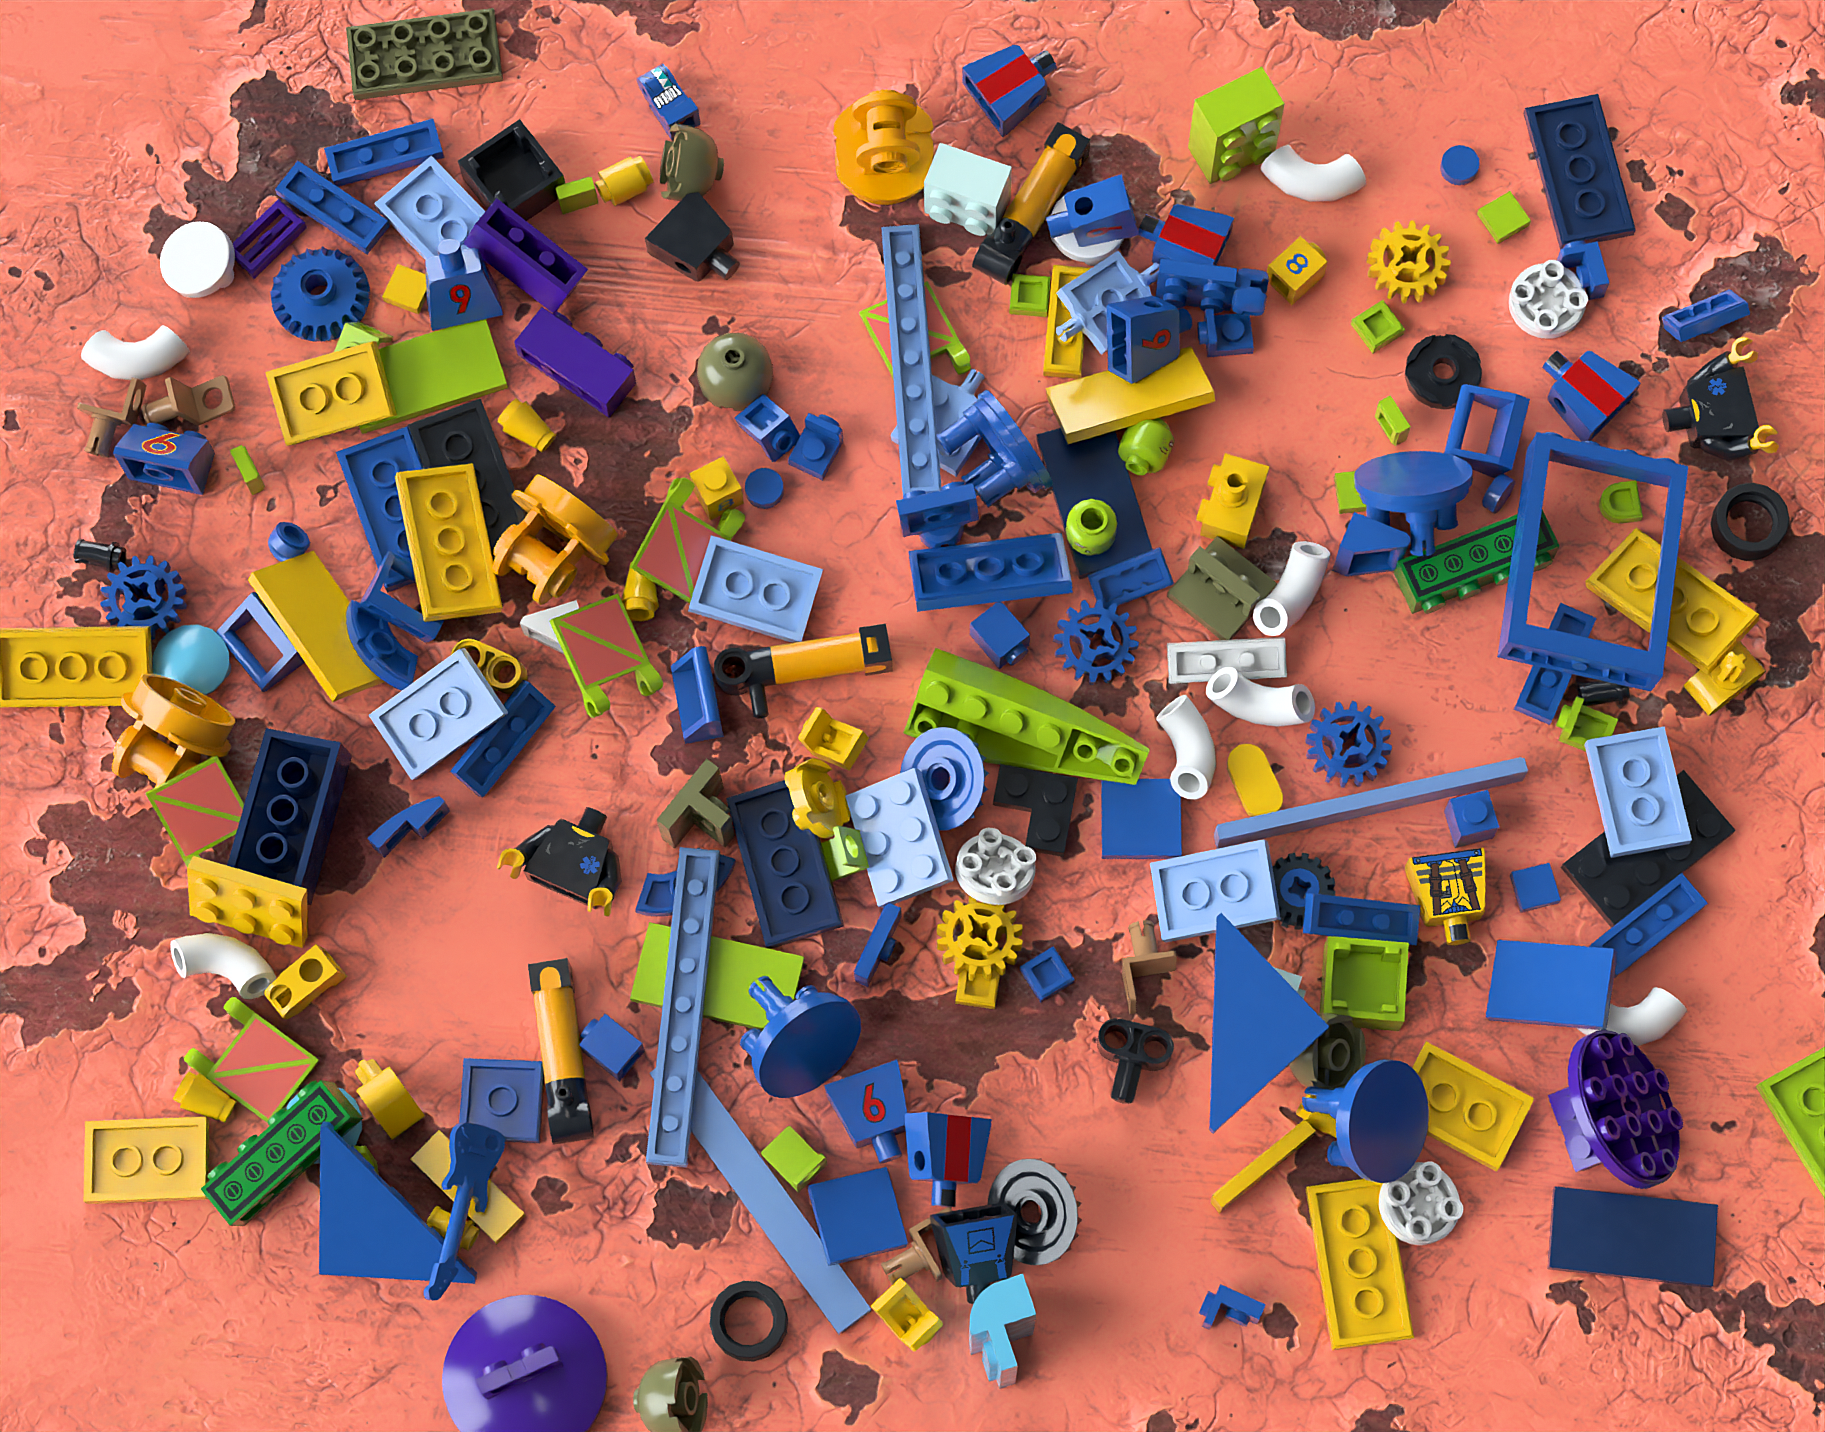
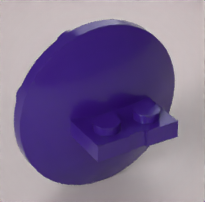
(1616, 1111)
(525, 1369)

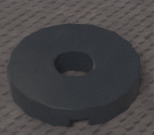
(1434, 350)

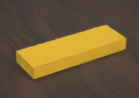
(1062, 357)
(1262, 1166)
(500, 1213)

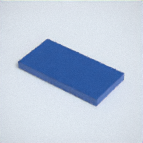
(371, 480)
(990, 572)

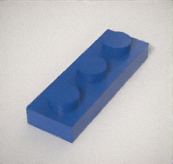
(383, 152)
(332, 207)
(1547, 686)
(503, 740)
(1361, 918)
(1652, 922)

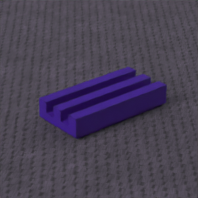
(276, 247)

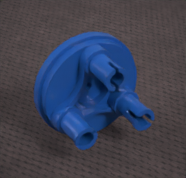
(1011, 456)
(1417, 484)
(803, 1039)
(1378, 1120)

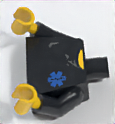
(1720, 409)
(570, 861)

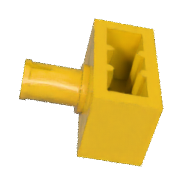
(1233, 501)

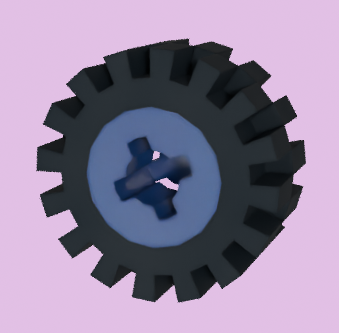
(1293, 897)

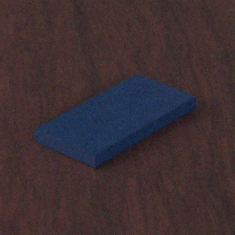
(1579, 170)
(1095, 472)
(783, 867)
(1632, 1237)

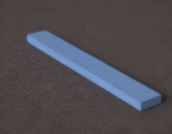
(911, 359)
(1370, 802)
(683, 1007)
(774, 1210)

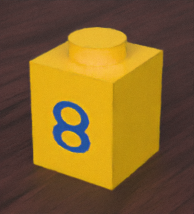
(1297, 269)
(716, 488)

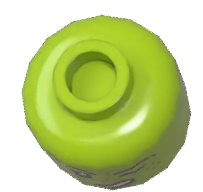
(1147, 446)
(1091, 527)

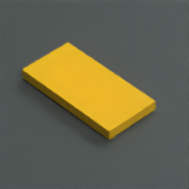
(1110, 403)
(448, 542)
(1703, 616)
(313, 617)
(72, 665)
(1358, 1266)

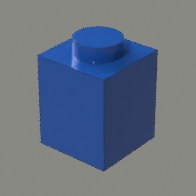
(1000, 635)
(1471, 818)
(611, 1046)

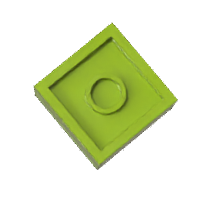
(1365, 981)

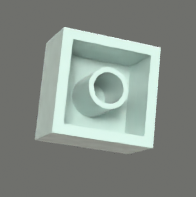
(967, 190)

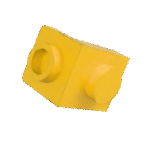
(832, 739)
(907, 1315)

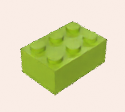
(1235, 125)

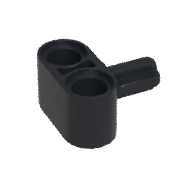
(1132, 1057)

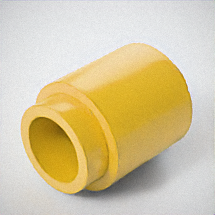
(624, 180)

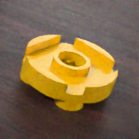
(816, 798)

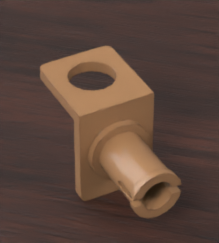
(189, 402)
(106, 420)
(1145, 960)
(914, 1258)

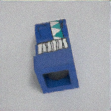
(667, 99)

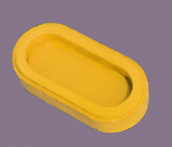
(1254, 780)

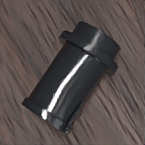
(99, 554)
(1602, 692)

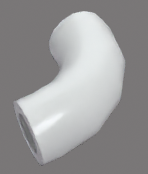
(1311, 180)
(136, 359)
(1294, 590)
(1260, 703)
(1192, 745)
(223, 957)
(1647, 1020)

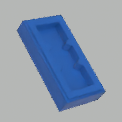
(1705, 315)
(1131, 578)
(879, 944)

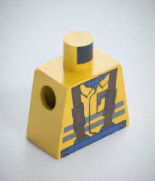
(1449, 890)

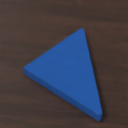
(1255, 1025)
(368, 1224)

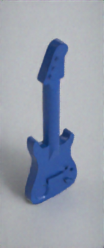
(473, 1156)

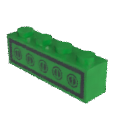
(1467, 564)
(278, 1154)

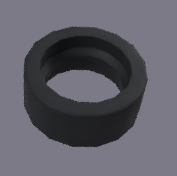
(1765, 498)
(721, 1306)

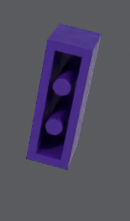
(525, 256)
(576, 361)

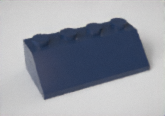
(290, 808)

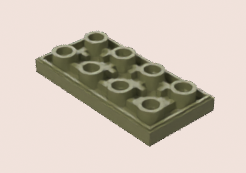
(424, 54)

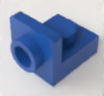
(1589, 267)
(1225, 334)
(769, 427)
(817, 445)
(1238, 1307)

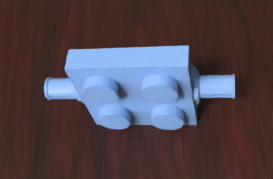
(1103, 284)
(949, 405)

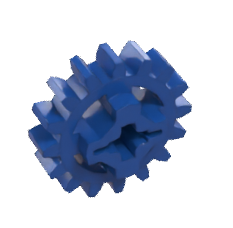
(151, 584)
(1079, 635)
(1336, 735)

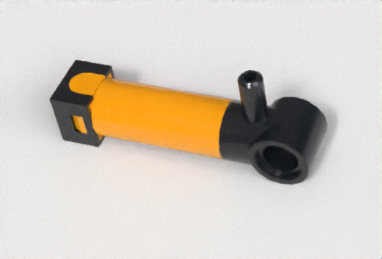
(1004, 248)
(803, 661)
(560, 1051)

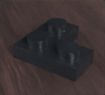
(1046, 797)

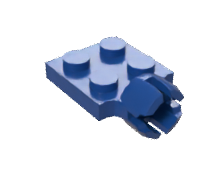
(1212, 287)
(938, 515)

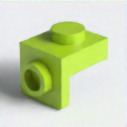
(1583, 723)

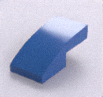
(419, 818)

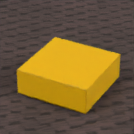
(406, 289)
(979, 991)

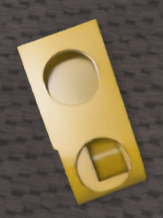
(304, 981)

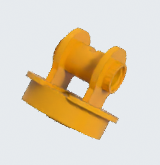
(883, 147)
(567, 518)
(180, 715)

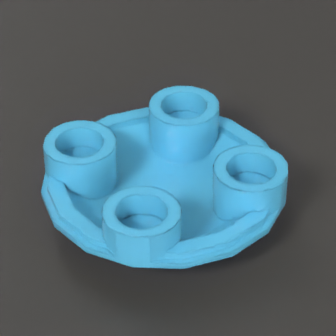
(193, 657)

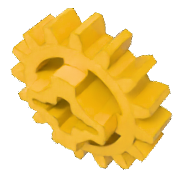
(1408, 277)
(984, 921)

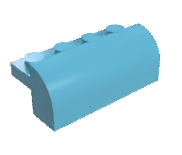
(997, 1318)

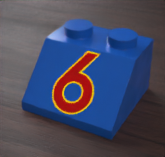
(165, 457)

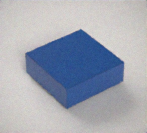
(1535, 887)
(1047, 974)

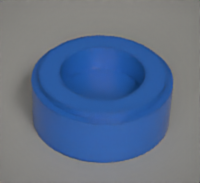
(1459, 165)
(764, 488)
(1498, 493)

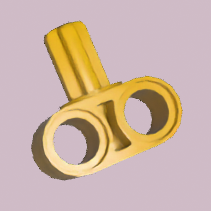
(492, 662)
(1726, 681)
(387, 1098)

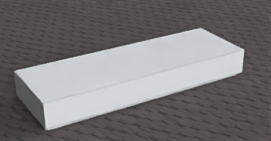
(1250, 657)

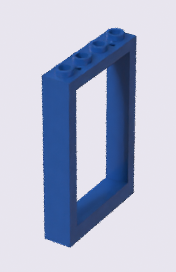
(1569, 651)

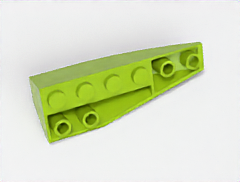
(1021, 723)

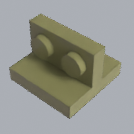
(1220, 589)
(698, 806)

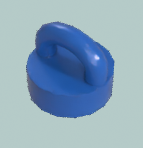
(288, 541)

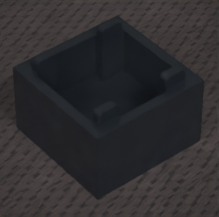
(513, 171)

